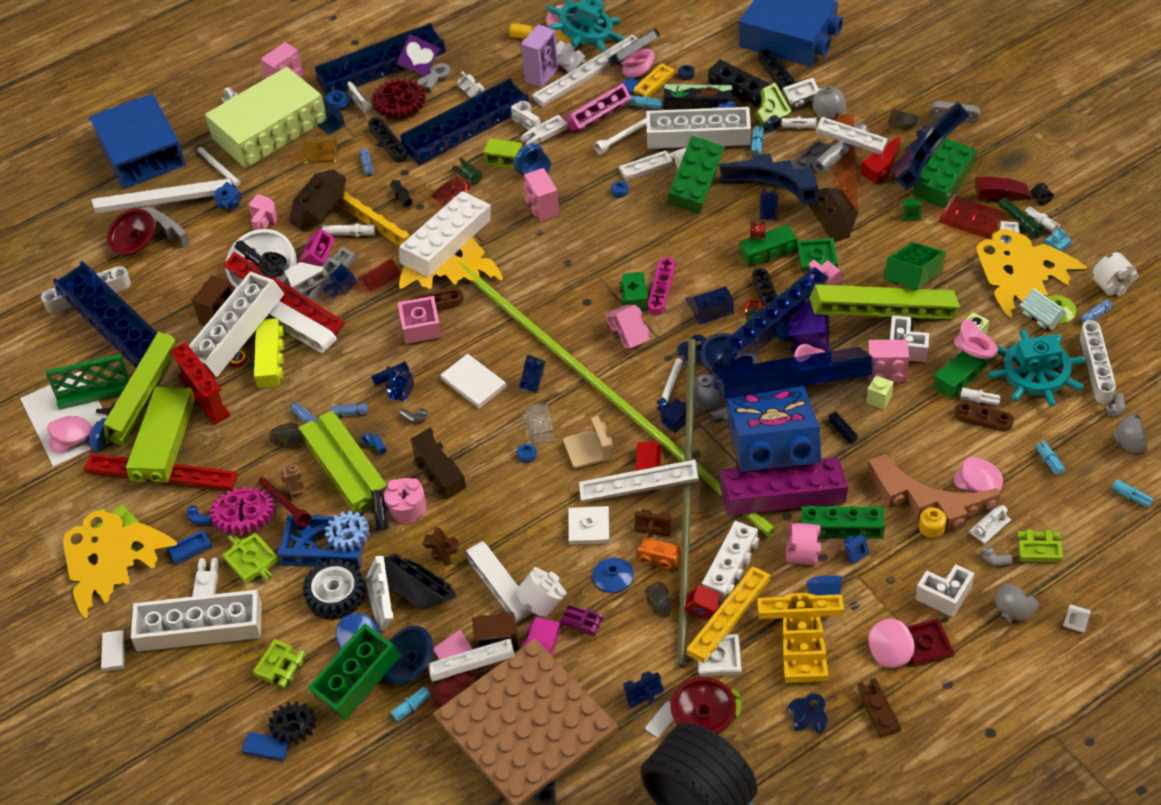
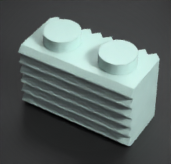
(1042, 309)

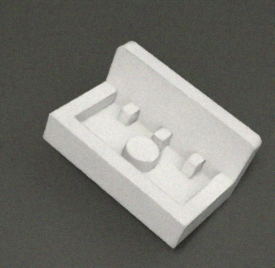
(568, 57)
(800, 93)

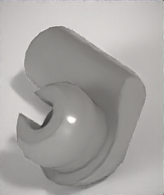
(1117, 408)
(719, 414)
(994, 559)

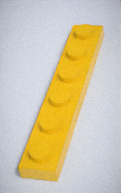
(369, 217)
(728, 615)

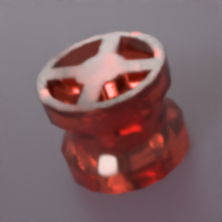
(757, 230)

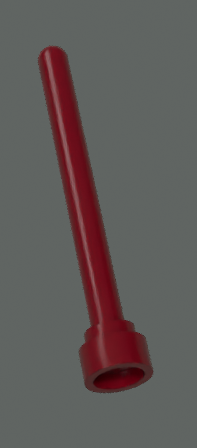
(300, 516)

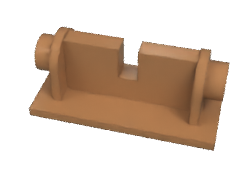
(294, 483)

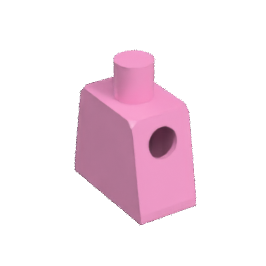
(452, 646)

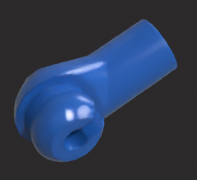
(196, 518)

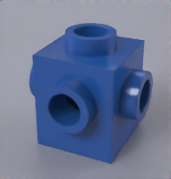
(227, 197)

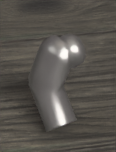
(420, 416)

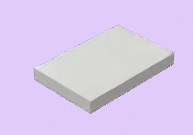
(473, 381)

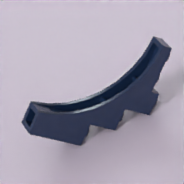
(909, 167)
(762, 169)

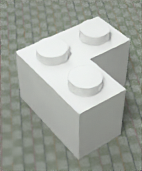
(917, 341)
(945, 594)

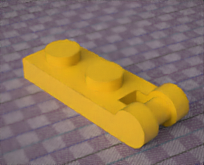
(654, 81)

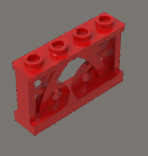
(203, 385)

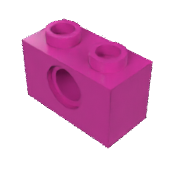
(317, 248)

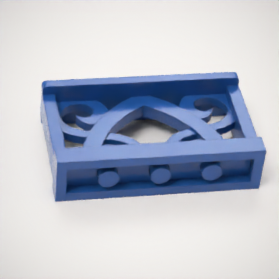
(305, 557)

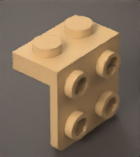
(589, 446)

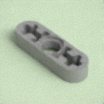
(943, 106)

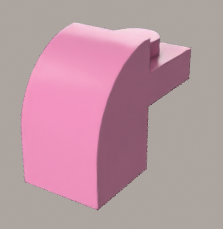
(262, 212)
(829, 270)

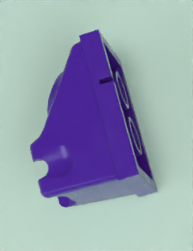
(809, 328)

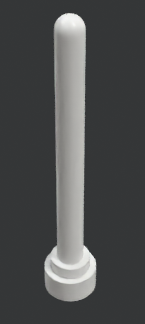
(603, 145)

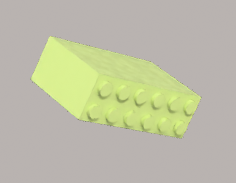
(266, 117)

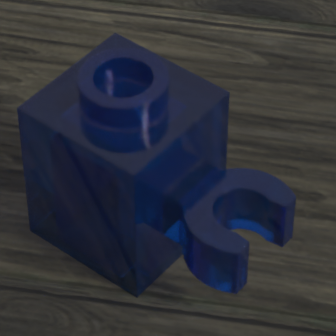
(768, 205)
(341, 280)
(399, 384)
(673, 414)

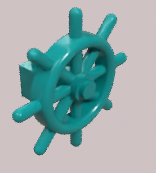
(587, 18)
(1037, 359)

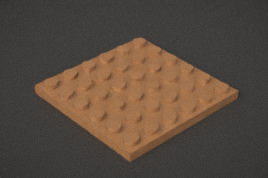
(525, 723)

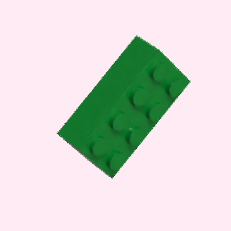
(945, 172)
(695, 174)
(914, 265)
(354, 671)

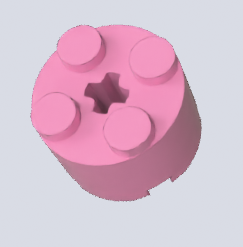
(405, 500)
(802, 544)

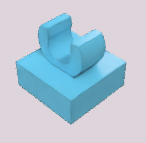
(1059, 240)

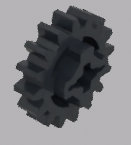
(292, 723)

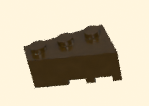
(436, 465)

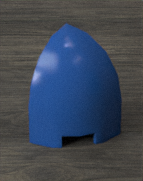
(97, 436)
(825, 585)

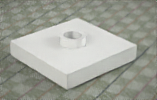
(589, 525)

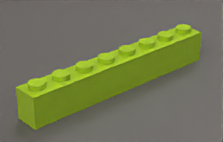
(884, 302)

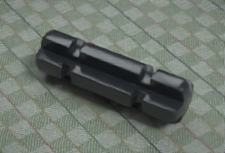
(843, 427)

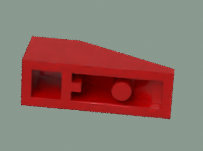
(877, 166)

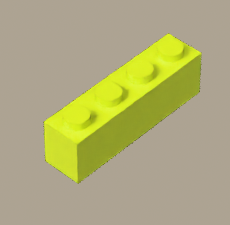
(268, 353)

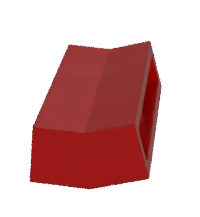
(648, 455)

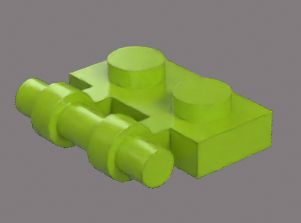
(1035, 550)
(274, 660)

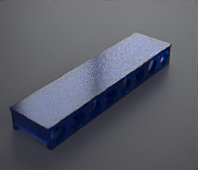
(372, 61)
(462, 122)
(106, 312)
(769, 321)
(792, 372)

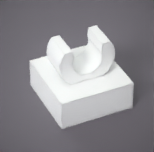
(1077, 618)

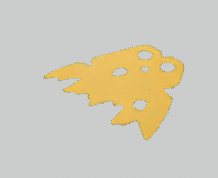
(1026, 264)
(453, 270)
(113, 555)

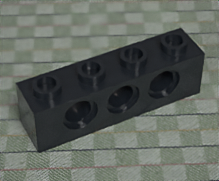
(743, 84)

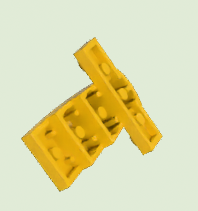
(802, 632)

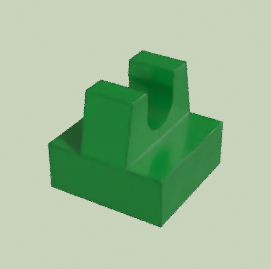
(911, 209)

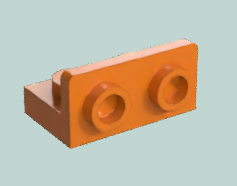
(659, 554)

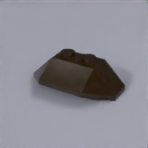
(317, 199)
(834, 213)

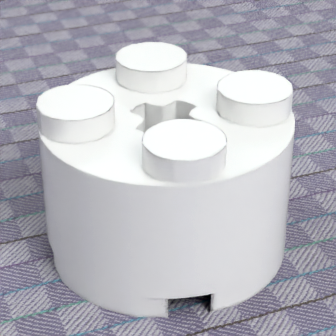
(1114, 274)
(541, 591)

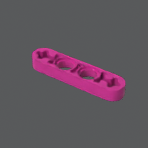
(661, 286)

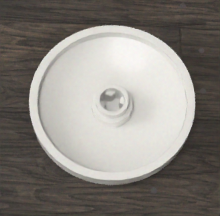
(265, 241)

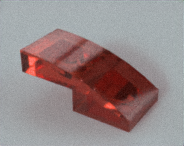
(450, 190)

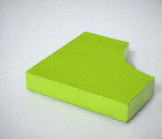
(772, 104)

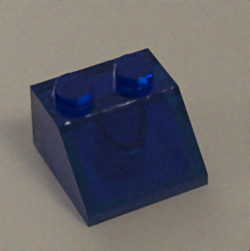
(711, 304)

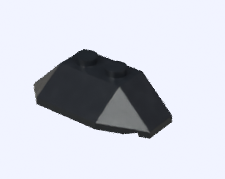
(416, 582)

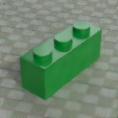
(776, 244)
(958, 373)

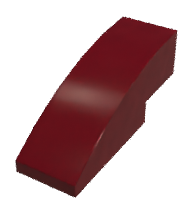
(1001, 187)

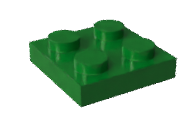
(817, 250)

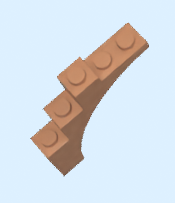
(898, 488)

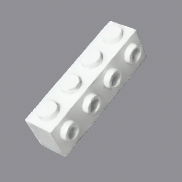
(731, 560)

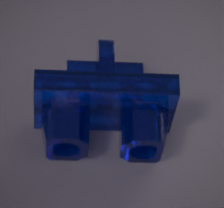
(532, 373)
(644, 689)

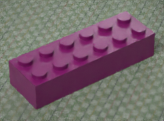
(783, 487)

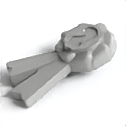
(438, 72)

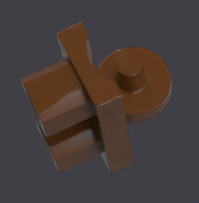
(653, 523)
(441, 545)

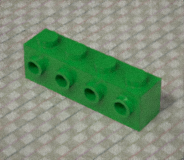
(846, 521)

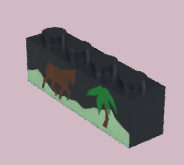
(695, 96)

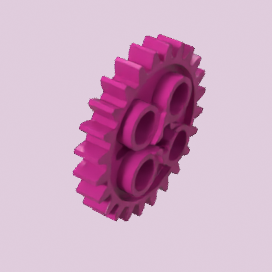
(227, 511)

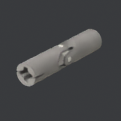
(835, 153)

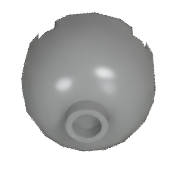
(829, 102)
(705, 395)
(1131, 434)
(1015, 604)

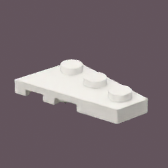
(378, 593)

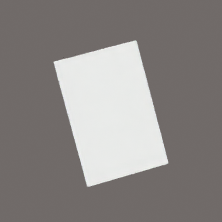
(43, 409)

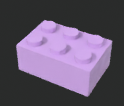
(539, 55)

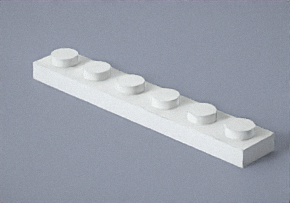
(639, 481)

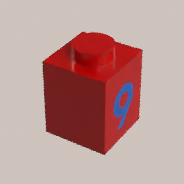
(702, 602)

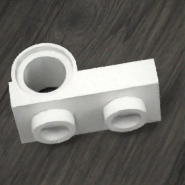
(522, 114)

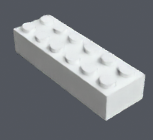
(716, 125)
(444, 234)
(235, 321)
(196, 620)

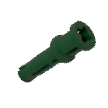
(1025, 221)

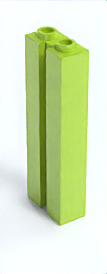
(139, 389)
(160, 434)
(342, 461)

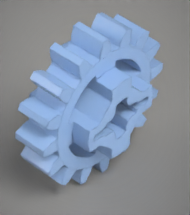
(347, 531)

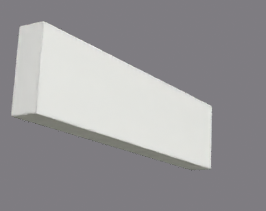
(851, 135)
(471, 660)

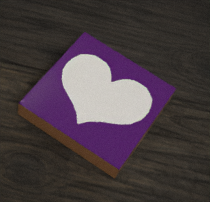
(417, 56)

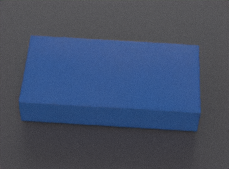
(189, 547)
(265, 747)

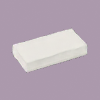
(113, 650)

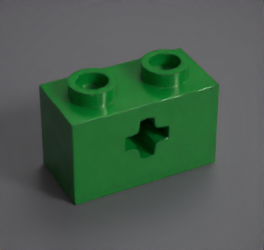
(634, 290)

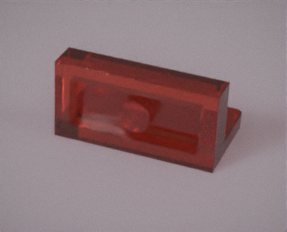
(380, 274)

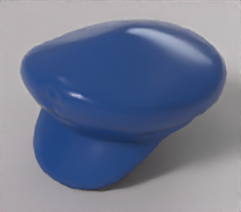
(531, 159)
(350, 625)

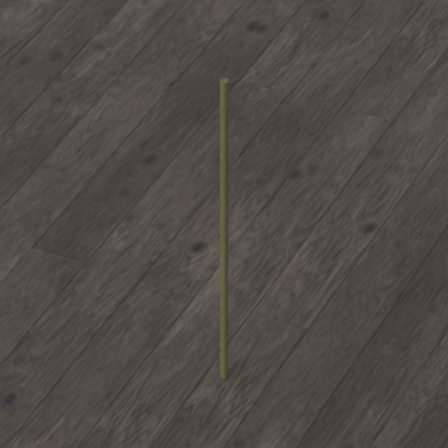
(685, 544)

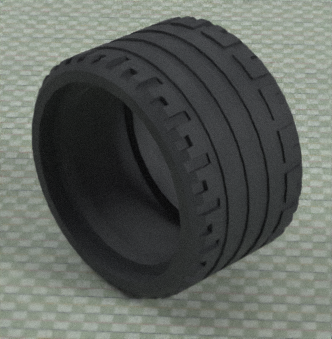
(697, 769)

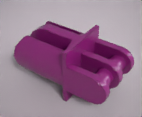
(580, 619)

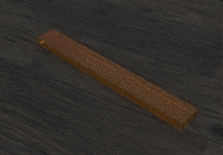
(847, 166)

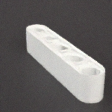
(116, 278)
(302, 327)
(1097, 362)
(497, 580)

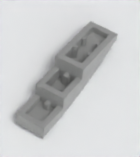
(168, 227)
(343, 256)

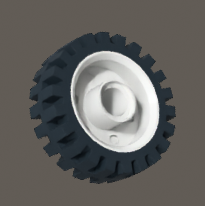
(339, 576)

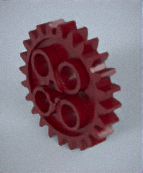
(398, 98)

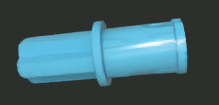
(645, 102)
(757, 140)
(1050, 458)
(1131, 493)
(410, 704)

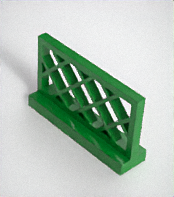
(94, 390)

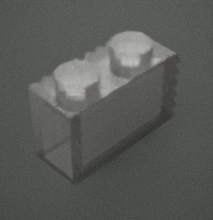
(539, 424)

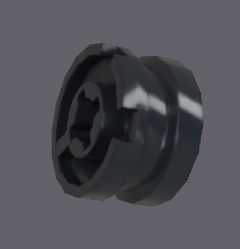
(273, 264)

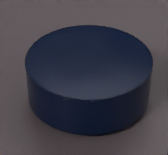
(686, 72)
(772, 123)

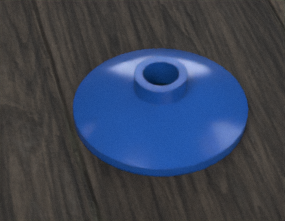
(613, 581)

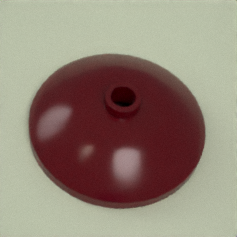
(131, 232)
(704, 696)

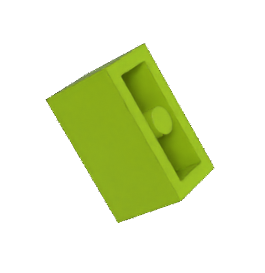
(501, 153)

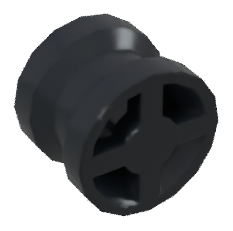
(1041, 194)

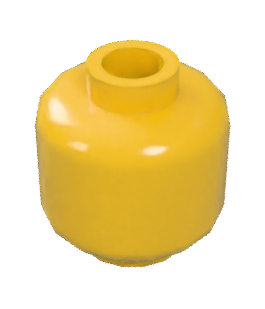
(932, 522)

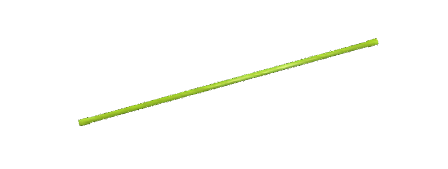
(759, 522)

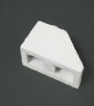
(305, 276)

